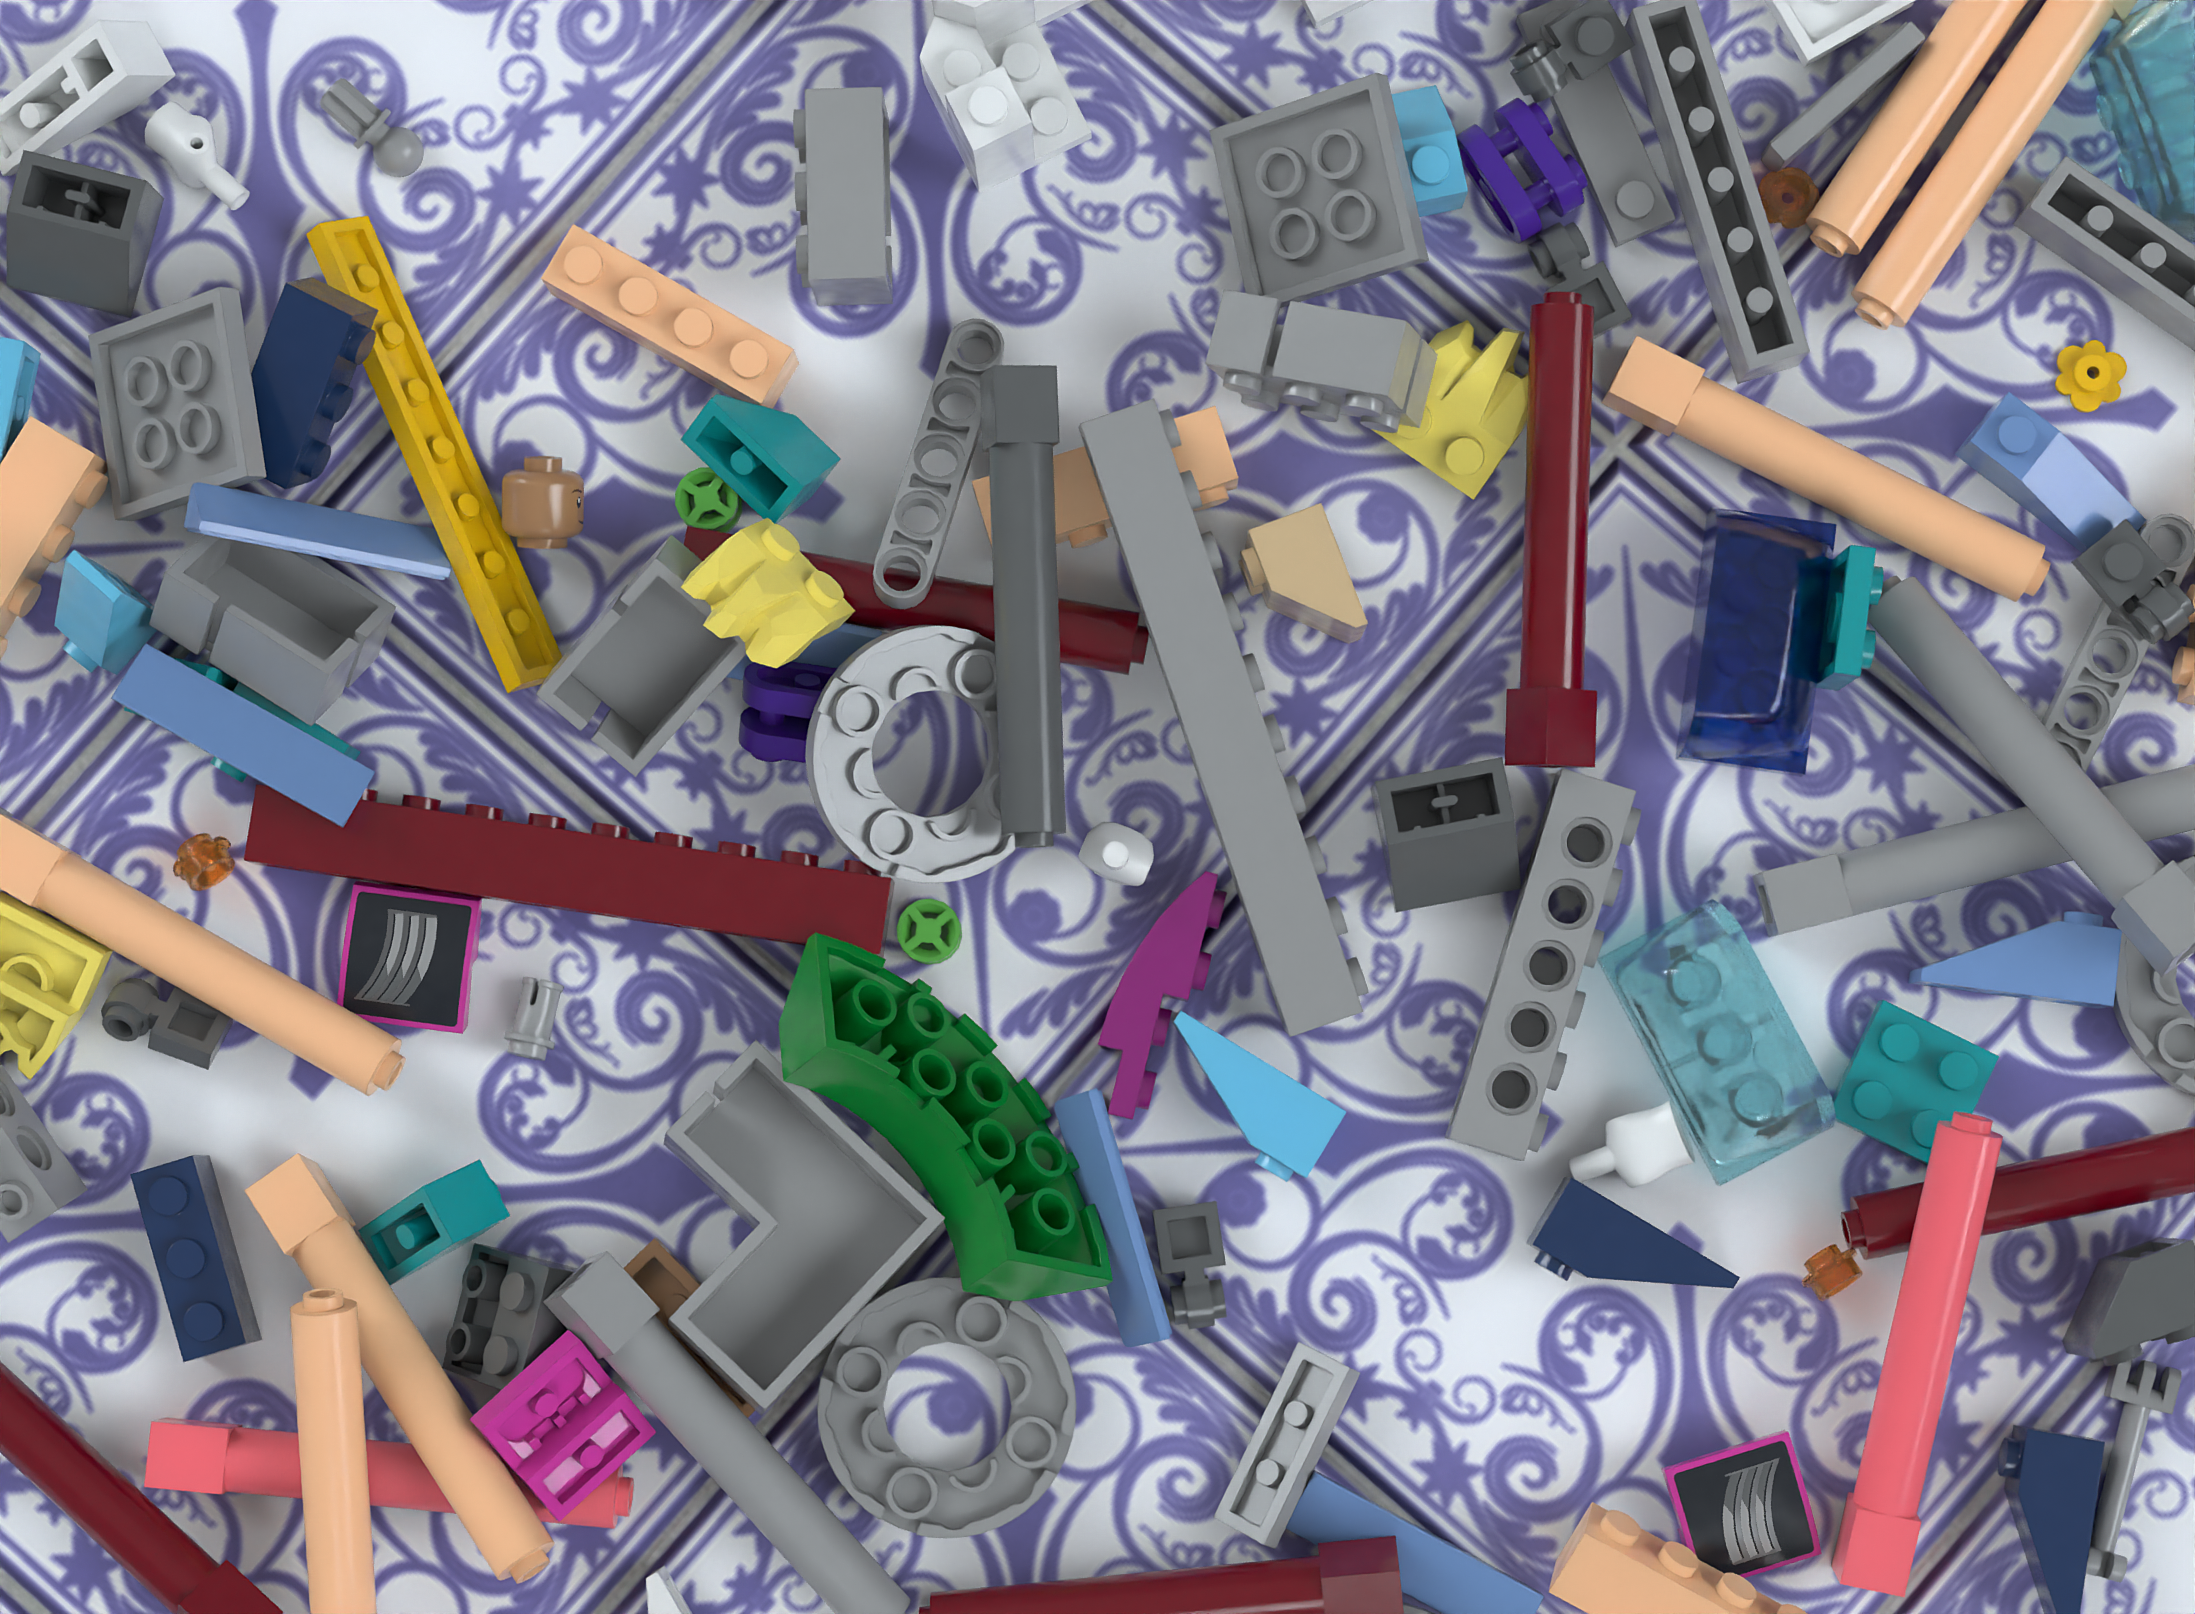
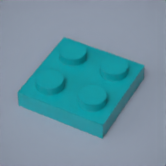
(1845, 641)
(1908, 1080)

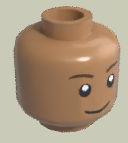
(542, 503)

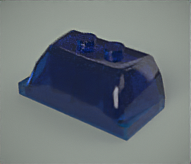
(1756, 641)

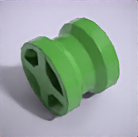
(699, 494)
(922, 924)

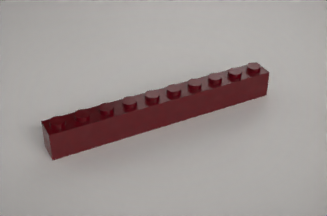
(576, 870)

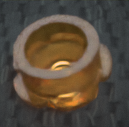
(1791, 181)
(204, 861)
(1831, 1271)

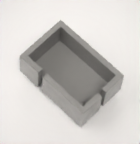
(844, 196)
(1322, 361)
(273, 621)
(643, 661)

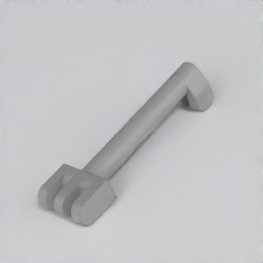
(2138, 1400)

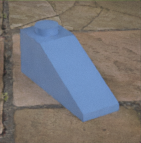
(2045, 474)
(2050, 963)

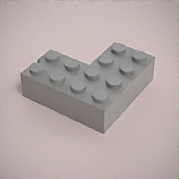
(823, 1219)

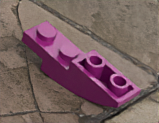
(1166, 966)

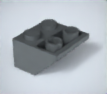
(79, 233)
(1447, 834)
(2135, 1299)
(502, 1315)

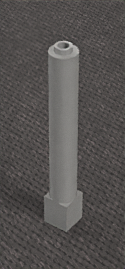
(1955, 856)
(2149, 898)
(620, 1325)

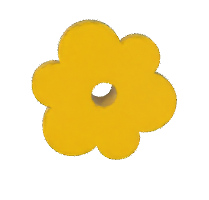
(2084, 391)

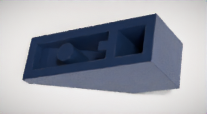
(1605, 1241)
(2053, 1503)

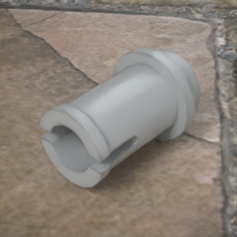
(534, 1019)

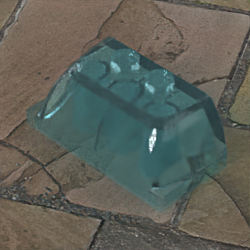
(2149, 104)
(1720, 1040)

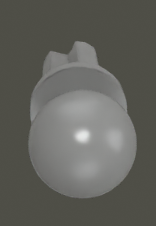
(395, 149)

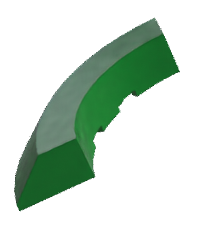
(951, 1115)

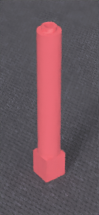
(267, 1463)
(1881, 1515)

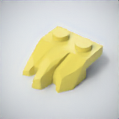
(1471, 408)
(767, 594)
(44, 981)

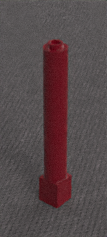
(1088, 632)
(1551, 713)
(2039, 1190)
(117, 1511)
(1343, 1579)

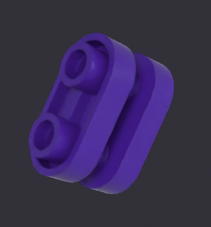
(1554, 178)
(780, 709)

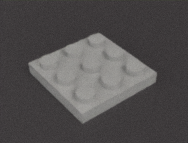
(1319, 192)
(176, 403)

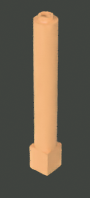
(1909, 123)
(1980, 157)
(1677, 398)
(196, 960)
(319, 1235)
(333, 1453)

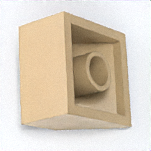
(1303, 574)

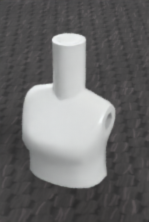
(190, 150)
(1117, 853)
(1639, 1147)

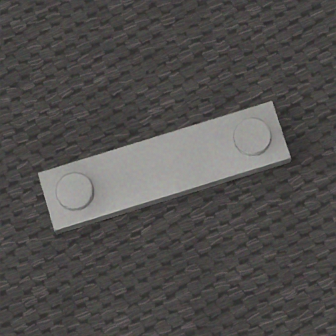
(1604, 141)

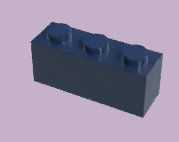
(306, 376)
(196, 1257)

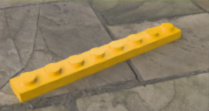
(440, 458)

